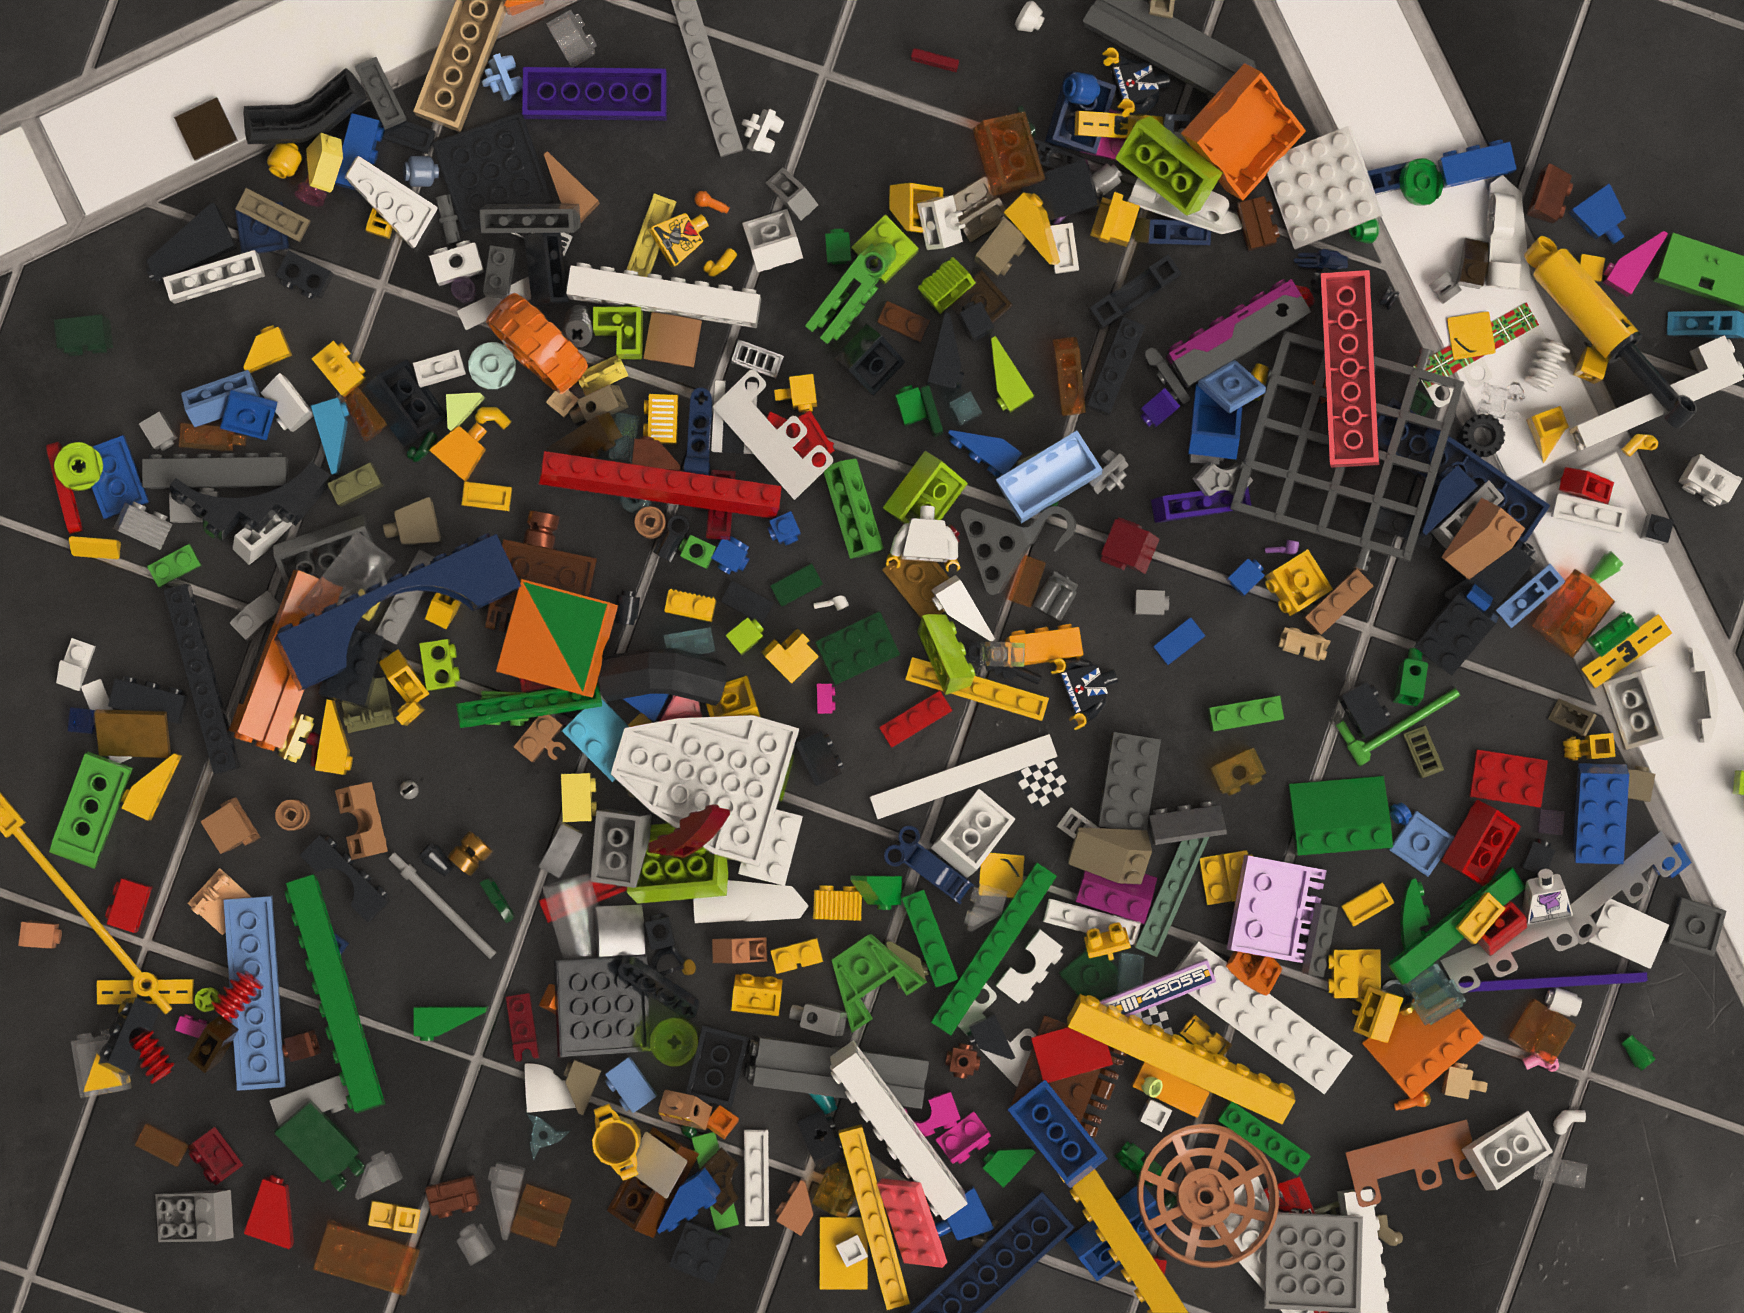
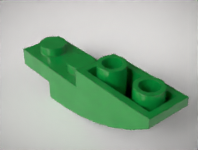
(1413, 913)

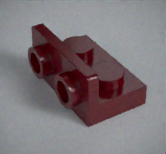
(214, 1156)

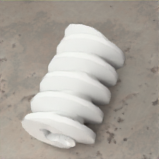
(1546, 364)

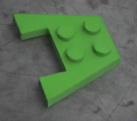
(866, 968)

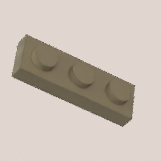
(273, 215)

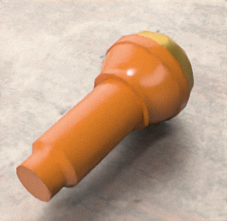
(1421, 1100)

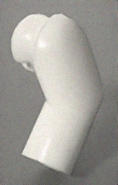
(1565, 1119)

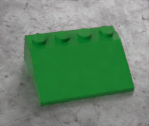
(1340, 816)

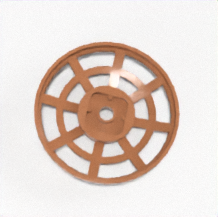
(1217, 1186)

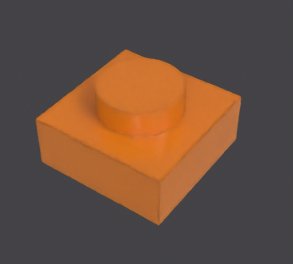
(722, 1122)

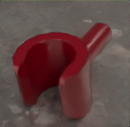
(314, 740)

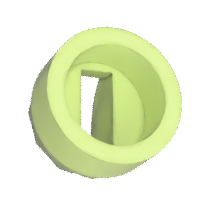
(1155, 1084)

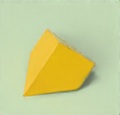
(1547, 429)

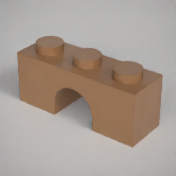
(1337, 602)
(362, 804)

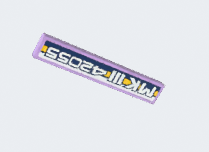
(1162, 989)

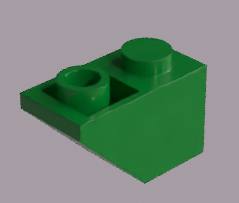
(910, 405)

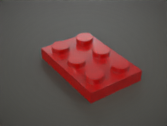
(1508, 778)

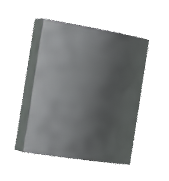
(619, 931)

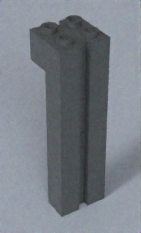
(1166, 43)
(807, 1069)

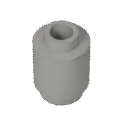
(1106, 179)

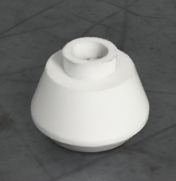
(1029, 17)

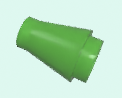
(1606, 567)

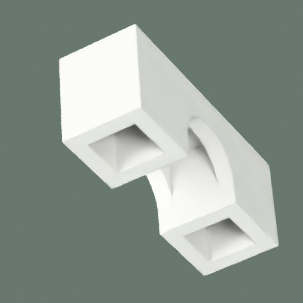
(1018, 984)

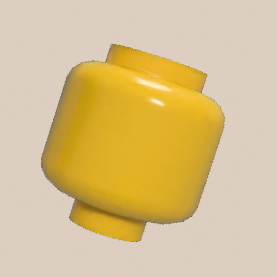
(284, 160)

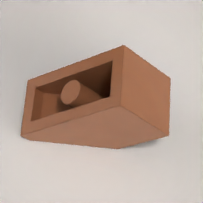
(39, 934)

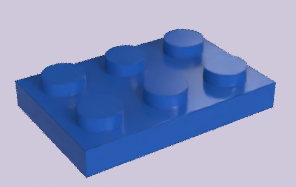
(119, 479)

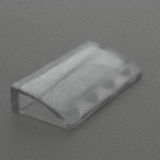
(352, 572)
(573, 917)

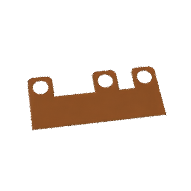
(1414, 1151)

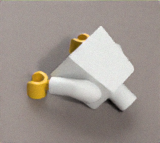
(925, 541)

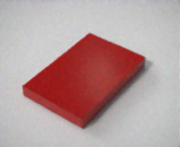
(1069, 1053)

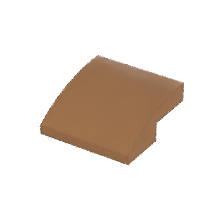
(672, 339)

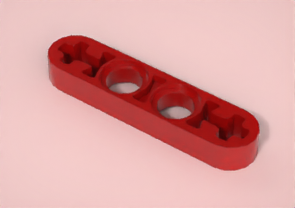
(65, 495)

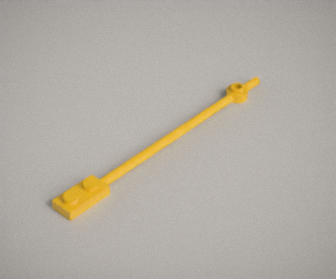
(10, 824)

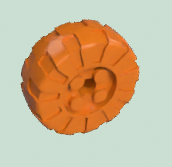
(537, 343)

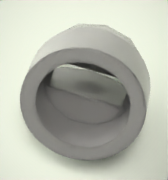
(413, 793)

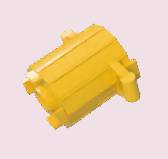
(616, 1141)

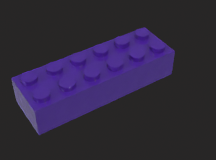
(594, 93)

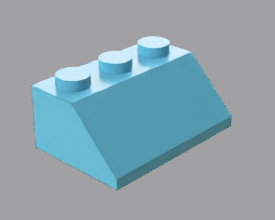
(597, 735)

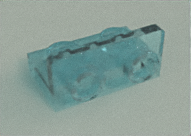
(693, 641)

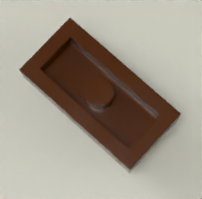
(903, 321)

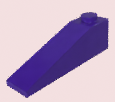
(1193, 505)

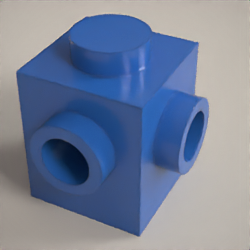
(784, 529)

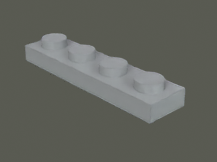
(402, 606)

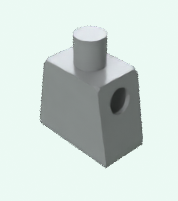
(829, 1020)

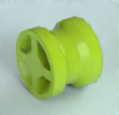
(203, 998)

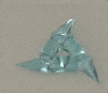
(537, 1142)

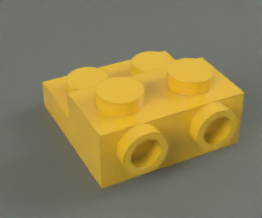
(1298, 583)
(1221, 876)
(1354, 972)

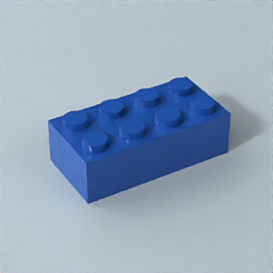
(1601, 813)
(1057, 1134)

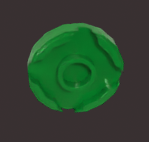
(1421, 182)

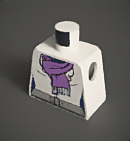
(1545, 898)

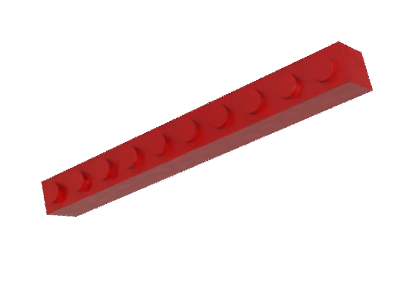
(659, 485)

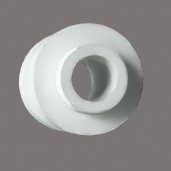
(1563, 1001)

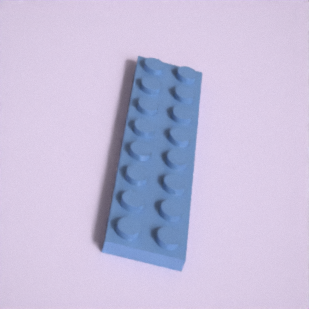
(253, 949)

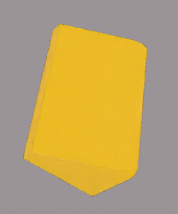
(95, 547)

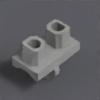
(1111, 474)

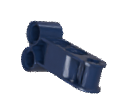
(699, 461)
(929, 866)

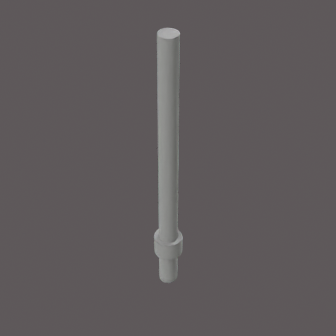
(409, 872)

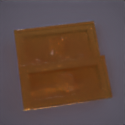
(1542, 1032)
(541, 1215)

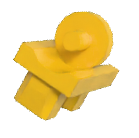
(1107, 942)

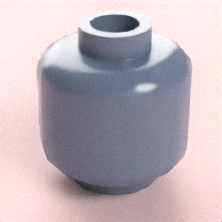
(420, 171)

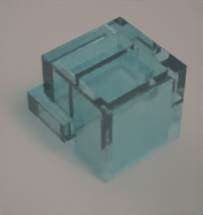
(1434, 995)

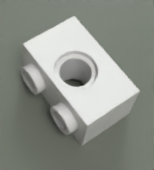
(470, 266)

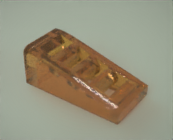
(364, 415)

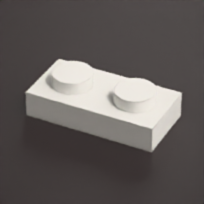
(1066, 248)
(439, 368)

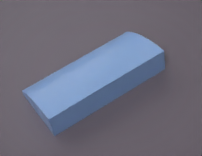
(1049, 476)

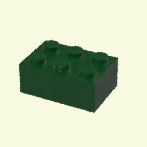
(857, 648)

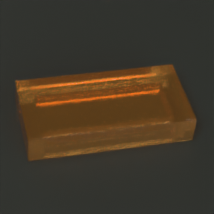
(1027, 581)
(162, 1145)

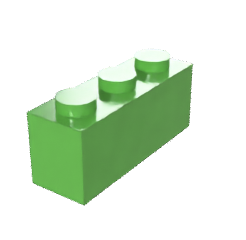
(1245, 713)

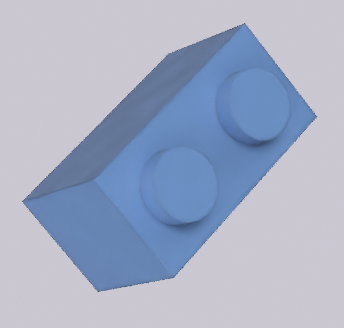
(630, 1085)

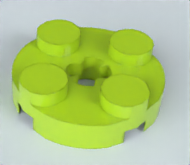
(66, 459)

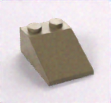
(1112, 853)

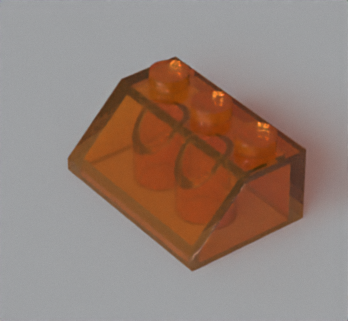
(1008, 153)
(1573, 613)

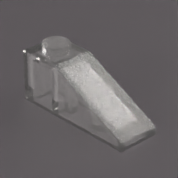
(505, 1191)

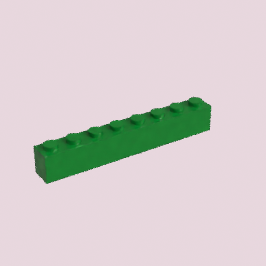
(993, 948)

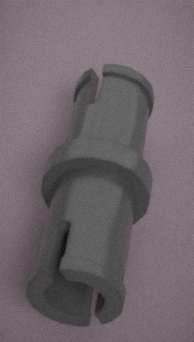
(448, 219)

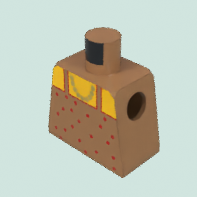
(680, 1109)

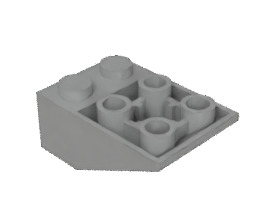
(194, 1216)

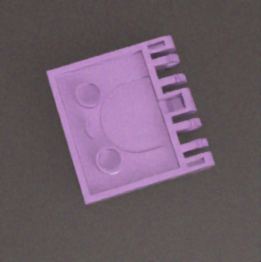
(1273, 908)

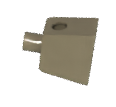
(607, 399)
(415, 524)

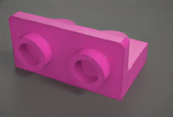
(963, 1138)

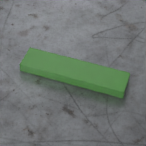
(707, 1146)

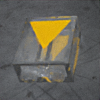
(91, 1076)

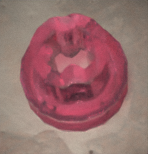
(310, 194)

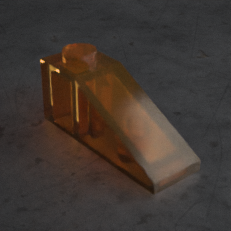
(1069, 376)

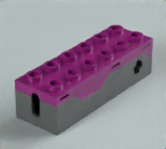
(1240, 332)

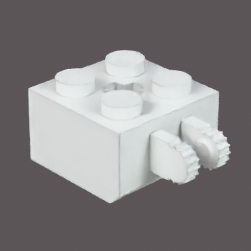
(1709, 481)

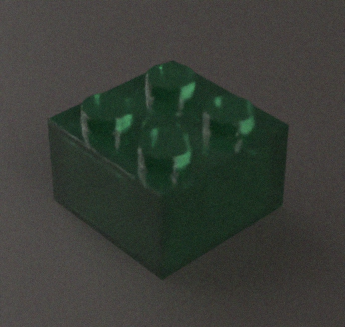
(83, 334)

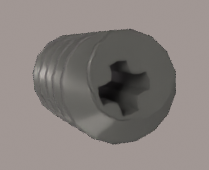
(578, 325)

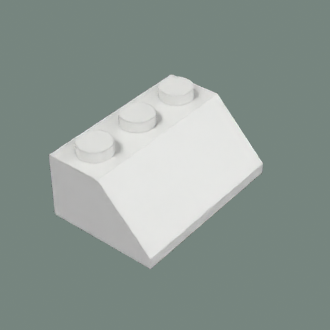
(1641, 707)

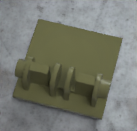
(378, 712)

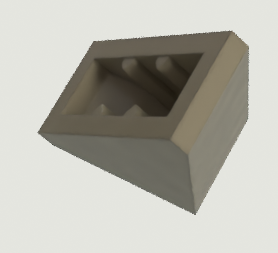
(1572, 717)

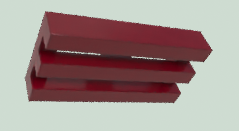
(935, 60)

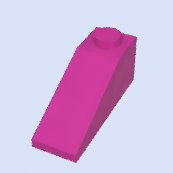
(1629, 269)

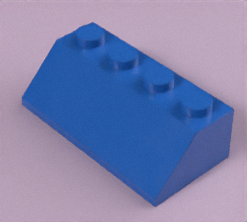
(1094, 1252)

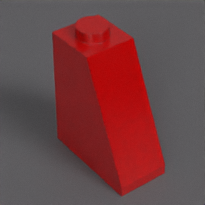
(271, 1213)

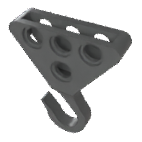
(1023, 537)

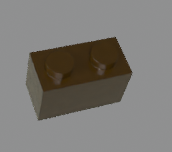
(212, 1044)

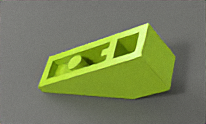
(1010, 385)

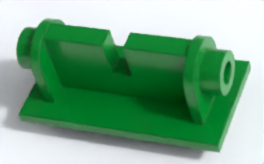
(1613, 634)
(1130, 1159)

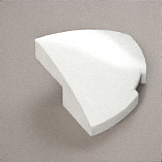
(545, 1089)

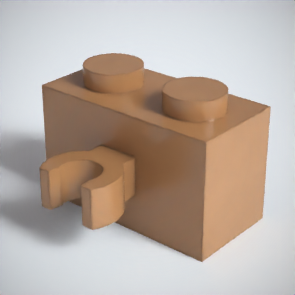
(540, 737)

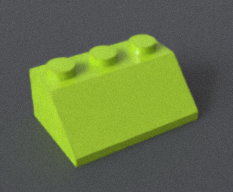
(926, 484)
(945, 653)

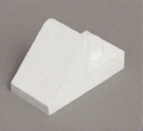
(75, 664)

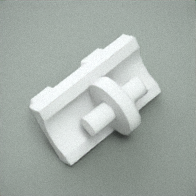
(766, 122)

